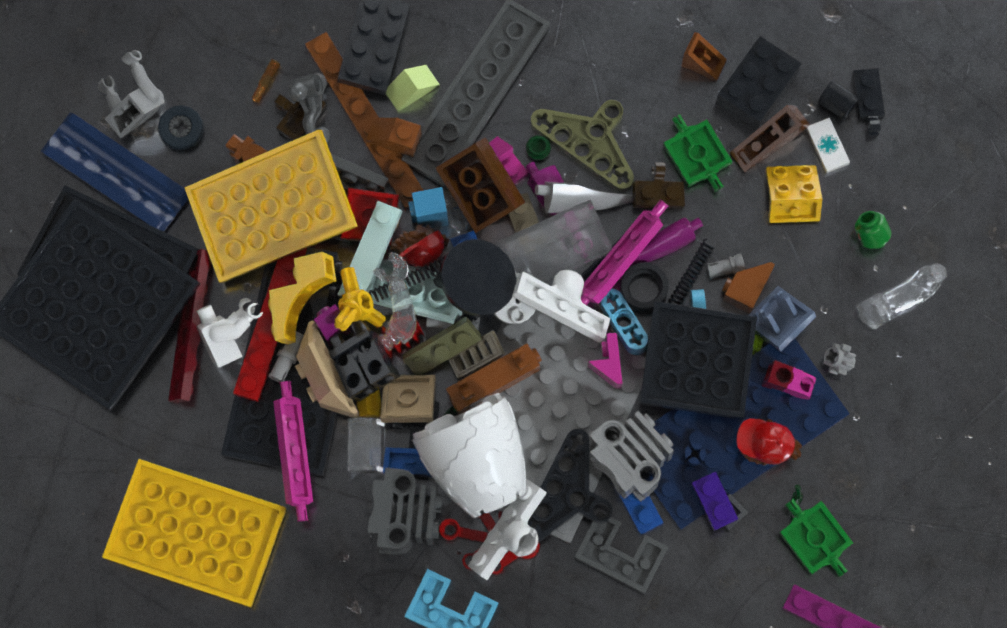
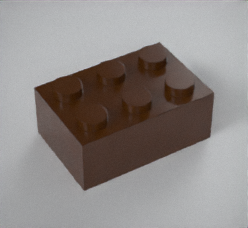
(480, 185)

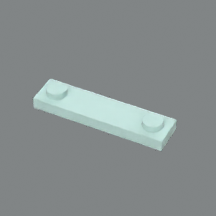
(374, 244)

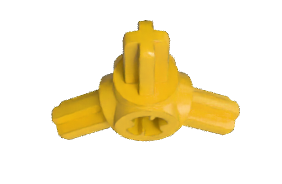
(355, 303)

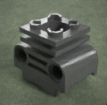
(403, 512)

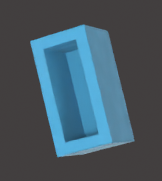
(429, 208)

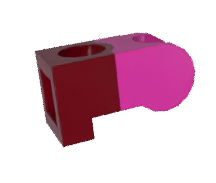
(789, 380)

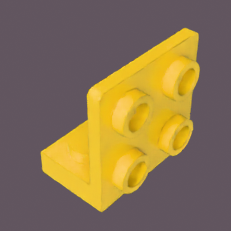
(794, 194)

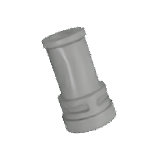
(725, 267)

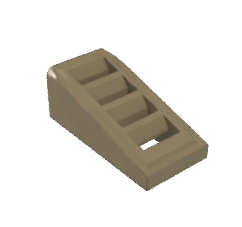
(462, 363)

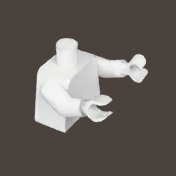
(220, 333)

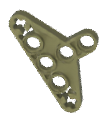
(579, 133)

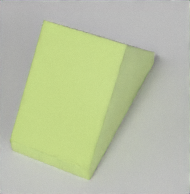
(411, 86)

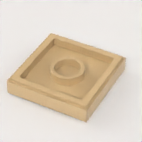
(409, 399)

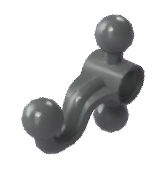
(309, 92)

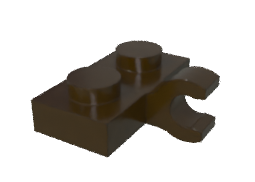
(291, 124)
(648, 193)

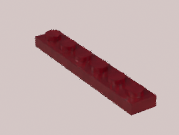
(188, 334)

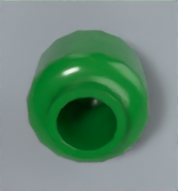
(872, 230)

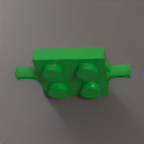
(697, 153)
(816, 537)

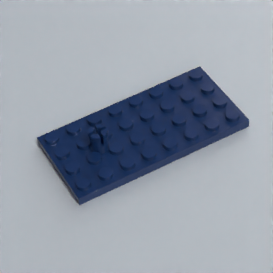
(709, 442)

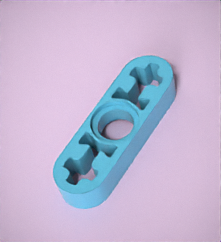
(623, 333)

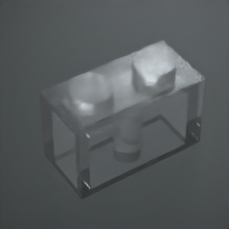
(365, 445)

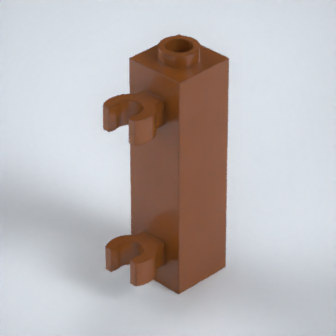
(494, 378)

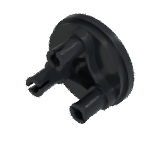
(477, 278)

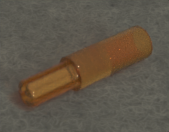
(266, 80)

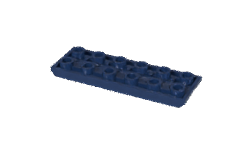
(115, 172)

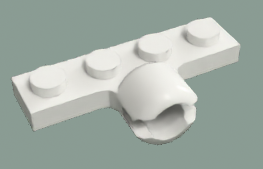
(562, 302)
(510, 533)

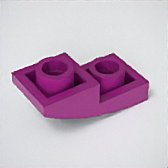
(325, 322)

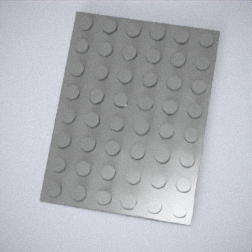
(562, 399)

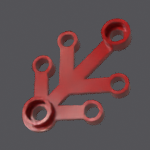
(480, 536)

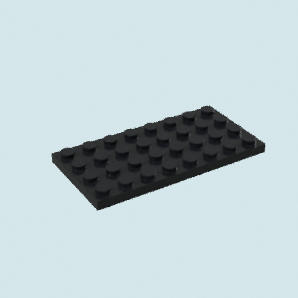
(252, 424)

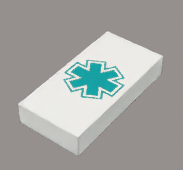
(827, 145)

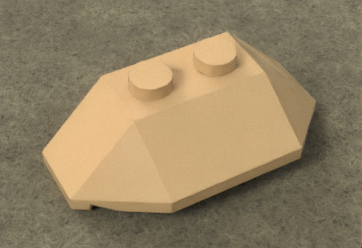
(322, 375)

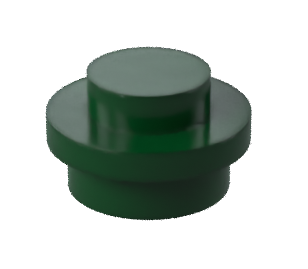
(538, 147)

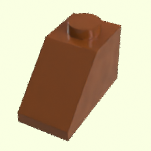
(395, 135)
(747, 286)

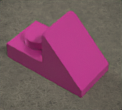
(510, 162)
(609, 368)

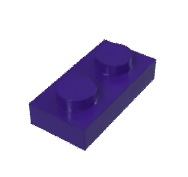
(714, 501)

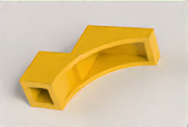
(287, 302)

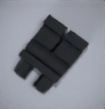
(361, 361)

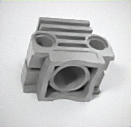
(635, 452)

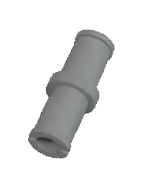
(285, 359)

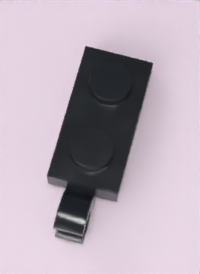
(870, 101)

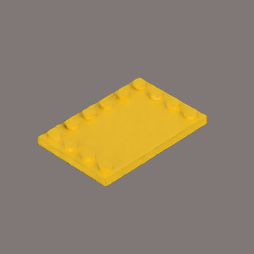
(270, 206)
(194, 533)

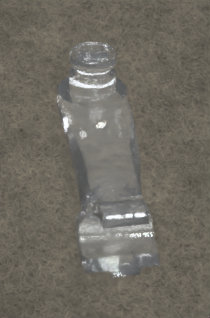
(907, 294)
(403, 318)

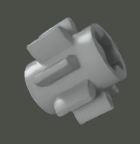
(839, 359)

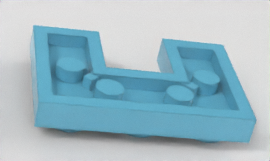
(429, 612)

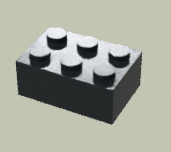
(758, 83)

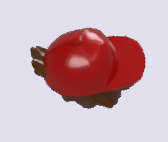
(420, 245)
(767, 442)

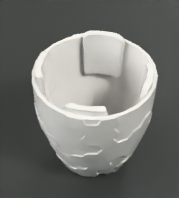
(476, 456)

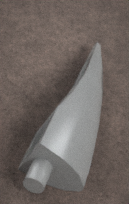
(564, 196)

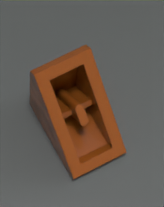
(703, 58)

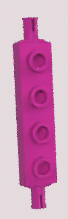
(623, 254)
(293, 451)

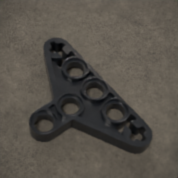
(571, 481)

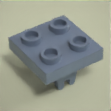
(781, 318)

